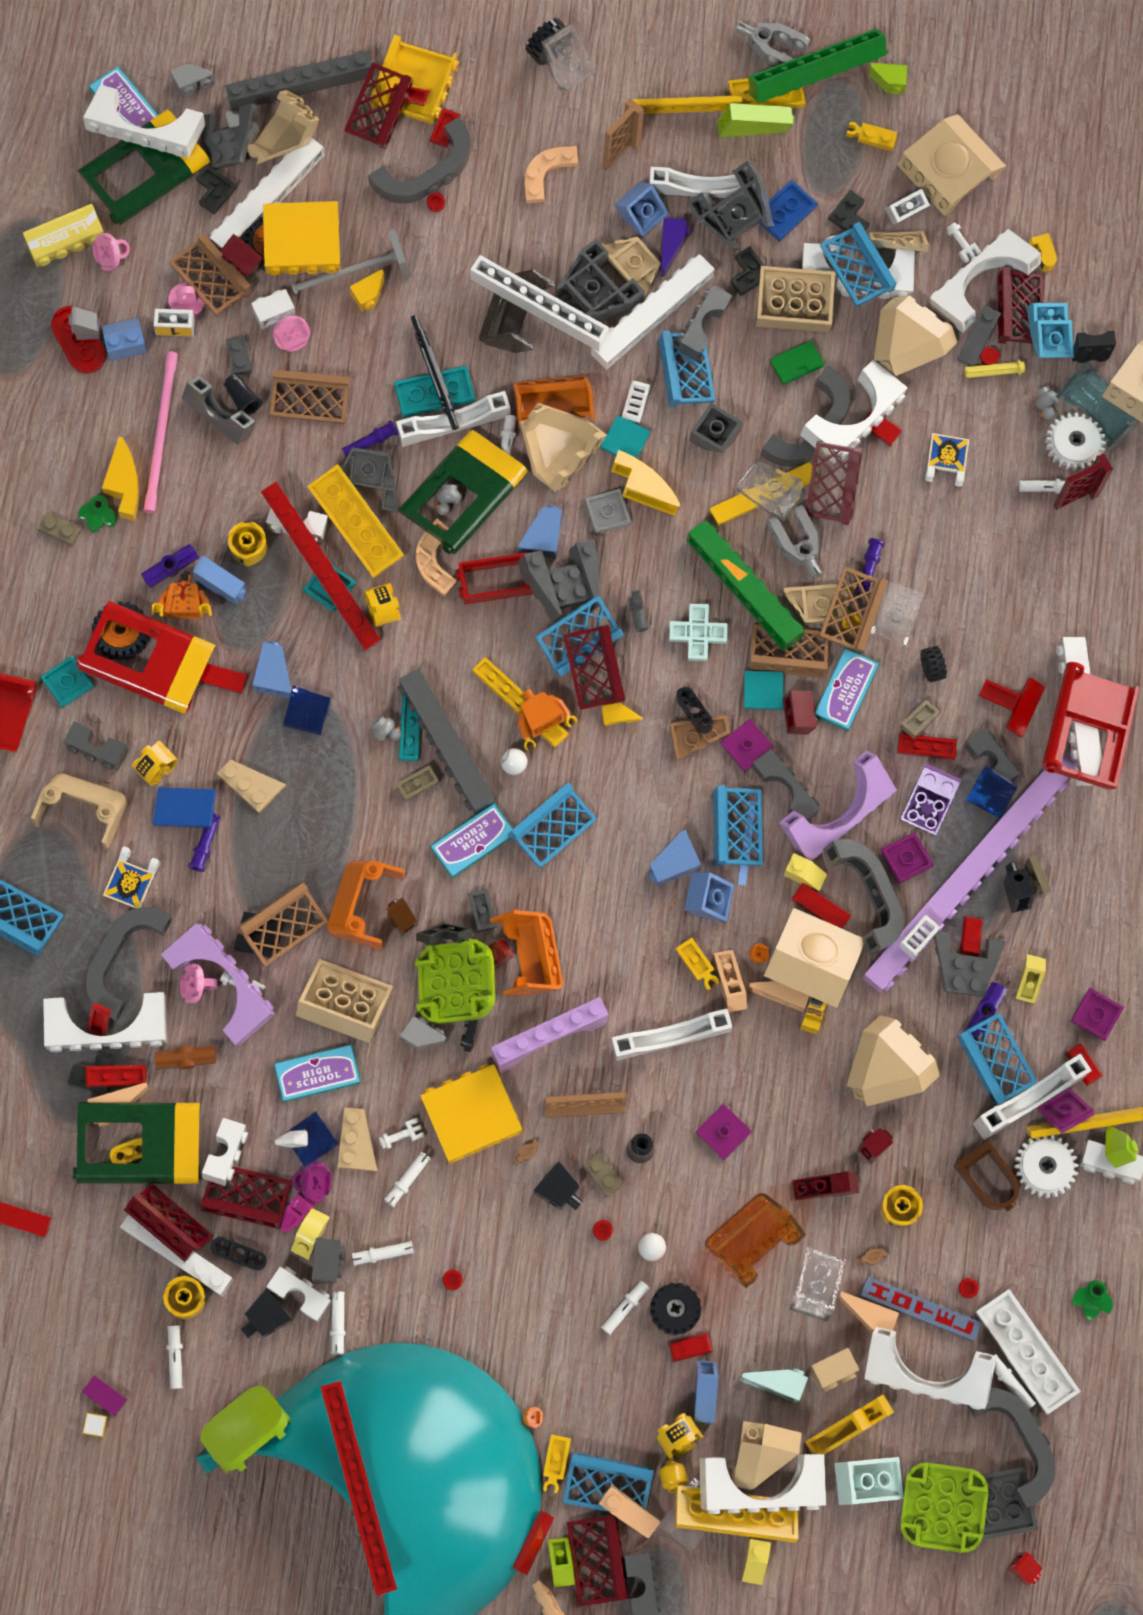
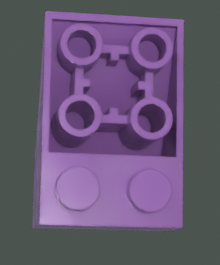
(931, 799)

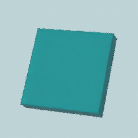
(625, 437)
(317, 592)
(66, 682)
(763, 690)

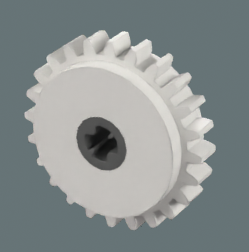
(1067, 431)
(1034, 1175)

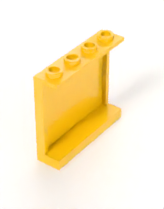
(429, 72)
(301, 237)
(471, 1113)

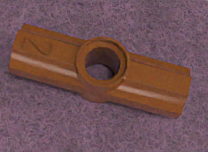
(185, 1057)

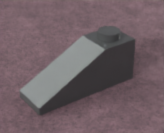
(979, 336)

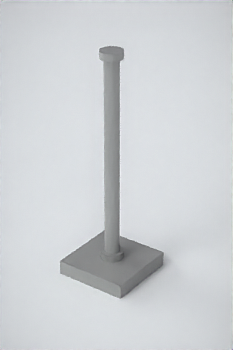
(396, 255)

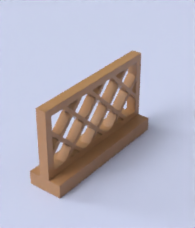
(623, 133)
(225, 269)
(309, 380)
(869, 614)
(789, 665)
(272, 910)
(585, 1104)

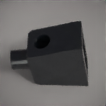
(1018, 888)
(559, 1188)
(265, 1316)

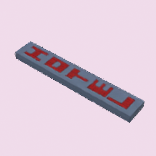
(920, 1309)

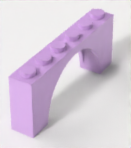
(871, 790)
(251, 1008)
(585, 1017)

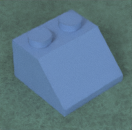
(641, 208)
(124, 339)
(709, 896)

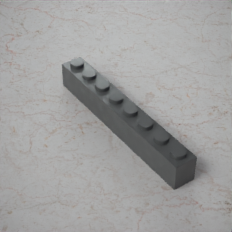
(299, 80)
(446, 741)

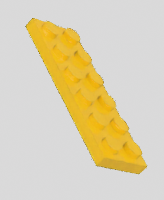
(355, 521)
(765, 1524)

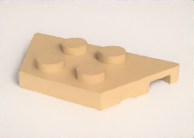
(634, 261)
(813, 602)

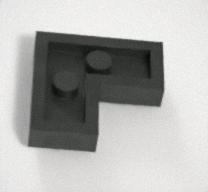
(218, 189)
(845, 213)
(750, 276)
(442, 932)
(77, 1074)

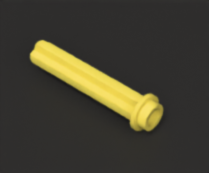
(995, 369)

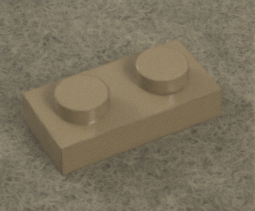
(59, 529)
(920, 719)
(417, 783)
(1034, 869)
(603, 1174)

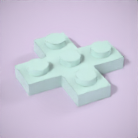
(698, 632)

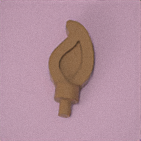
(526, 1152)
(872, 1256)

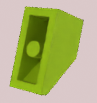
(889, 77)
(1119, 1147)
(561, 1562)

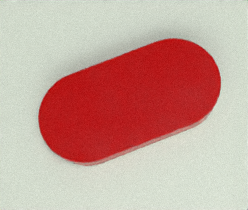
(83, 355)

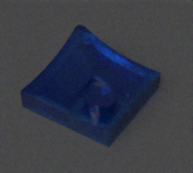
(306, 711)
(992, 792)
(319, 1139)

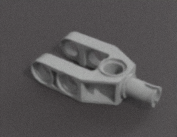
(777, 31)
(793, 552)

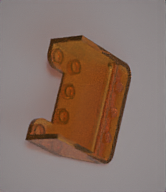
(751, 1235)

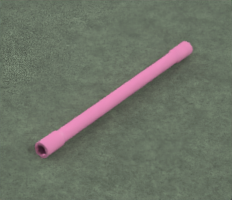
(151, 496)

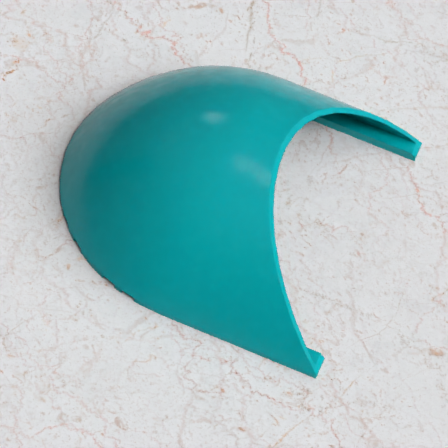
(443, 1464)

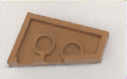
(688, 740)

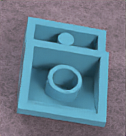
(1051, 330)

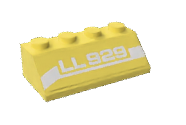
(63, 235)

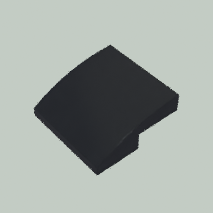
(242, 946)

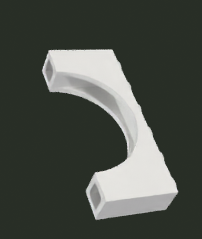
(174, 138)
(1005, 251)
(901, 270)
(884, 393)
(148, 1027)
(1041, 1092)
(887, 1368)
(805, 1488)

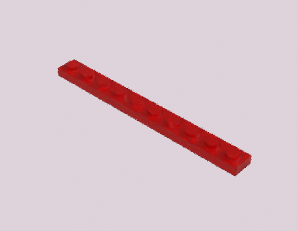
(320, 566)
(358, 1488)

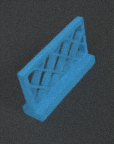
(873, 260)
(671, 372)
(562, 666)
(539, 815)
(721, 823)
(21, 937)
(982, 1068)
(606, 1466)

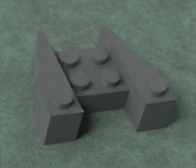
(737, 211)
(593, 288)
(564, 585)

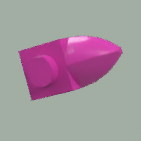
(296, 1212)

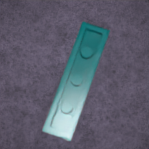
(409, 734)

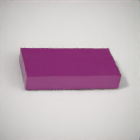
(104, 1395)

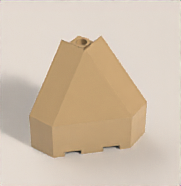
(287, 131)
(910, 336)
(558, 444)
(889, 1064)
(762, 1453)

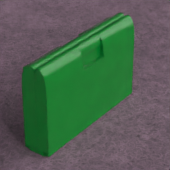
(796, 362)

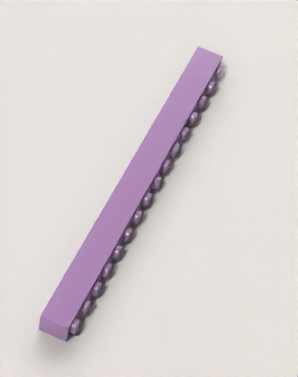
(971, 871)

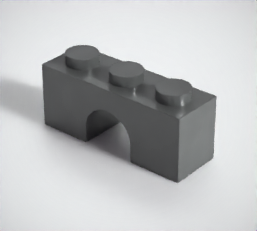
(984, 744)
(110, 754)
(641, 1567)

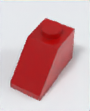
(1025, 1568)

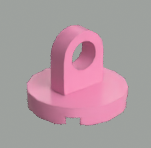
(107, 251)
(184, 298)
(291, 333)
(194, 983)

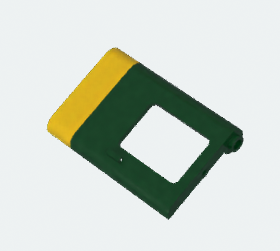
(168, 169)
(482, 470)
(168, 1143)

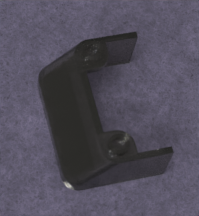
(505, 319)

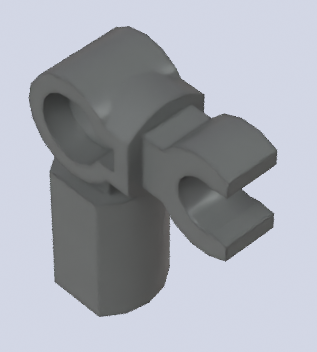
(638, 614)

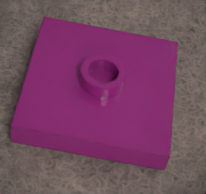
(746, 745)
(907, 858)
(1097, 1014)
(1065, 1110)
(723, 1132)

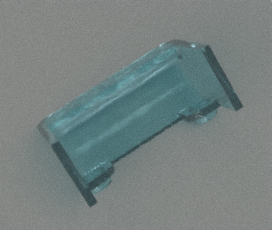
(1086, 391)

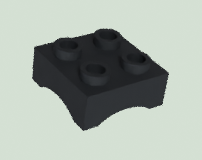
(1093, 347)

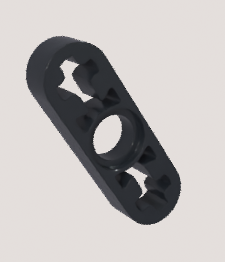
(694, 717)
(226, 1243)

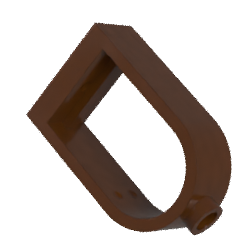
(972, 1158)

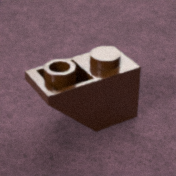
(401, 916)

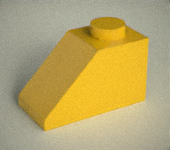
(367, 291)

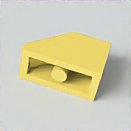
(805, 872)
(1031, 978)
(756, 1561)

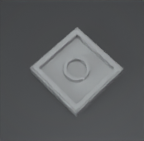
(607, 511)

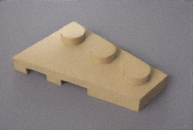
(900, 240)
(251, 785)
(355, 1142)

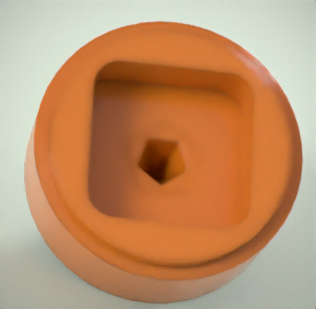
(759, 953)
(532, 1417)

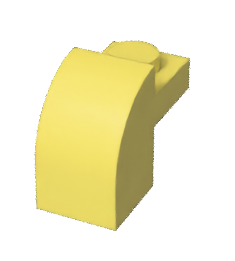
(310, 1229)

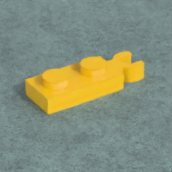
(873, 135)
(697, 962)
(556, 1461)

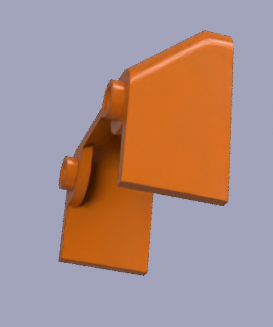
(562, 393)
(342, 921)
(535, 951)

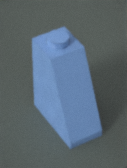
(543, 533)
(219, 581)
(271, 671)
(674, 861)
(705, 1392)

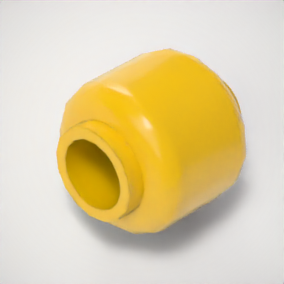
(672, 1475)

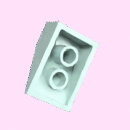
(781, 1383)
(869, 1481)

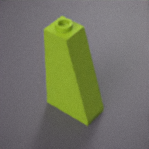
(754, 120)

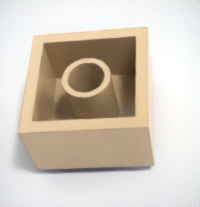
(834, 1369)

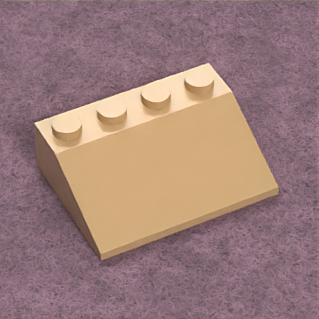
(795, 299)
(344, 1001)

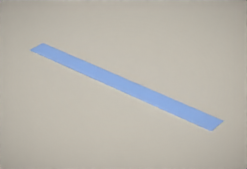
(743, 868)

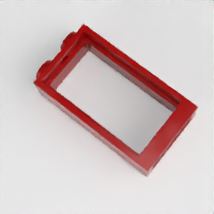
(489, 563)

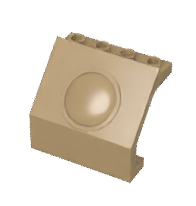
(949, 163)
(1127, 385)
(815, 957)

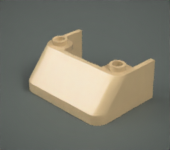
(109, 802)

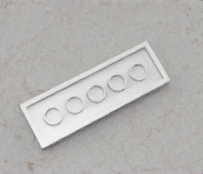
(1027, 1352)

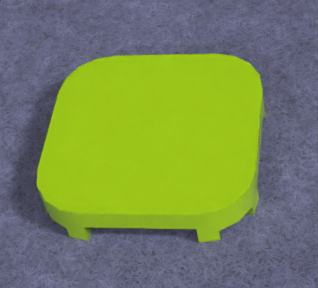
(456, 982)
(243, 1428)
(944, 1507)

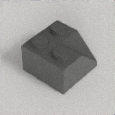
(715, 429)
(327, 1261)

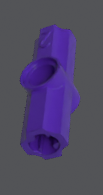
(180, 560)
(991, 1001)

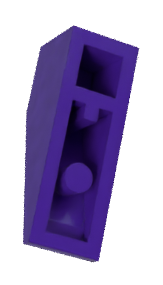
(672, 241)

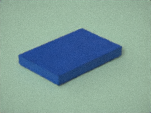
(788, 209)
(184, 807)

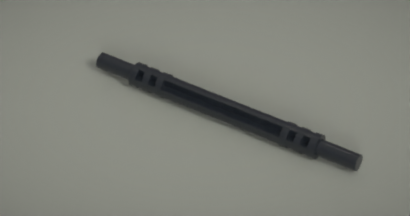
(434, 372)

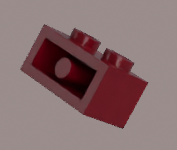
(241, 255)
(799, 712)
(875, 1144)

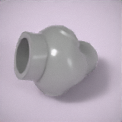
(1044, 400)
(447, 495)
(385, 726)

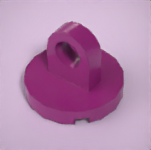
(315, 1182)

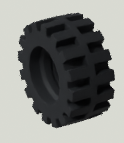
(933, 664)

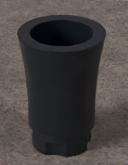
(242, 395)
(640, 1155)

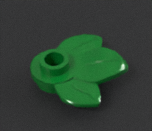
(97, 516)
(1092, 1302)

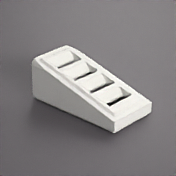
(643, 393)
(907, 948)
(293, 1139)

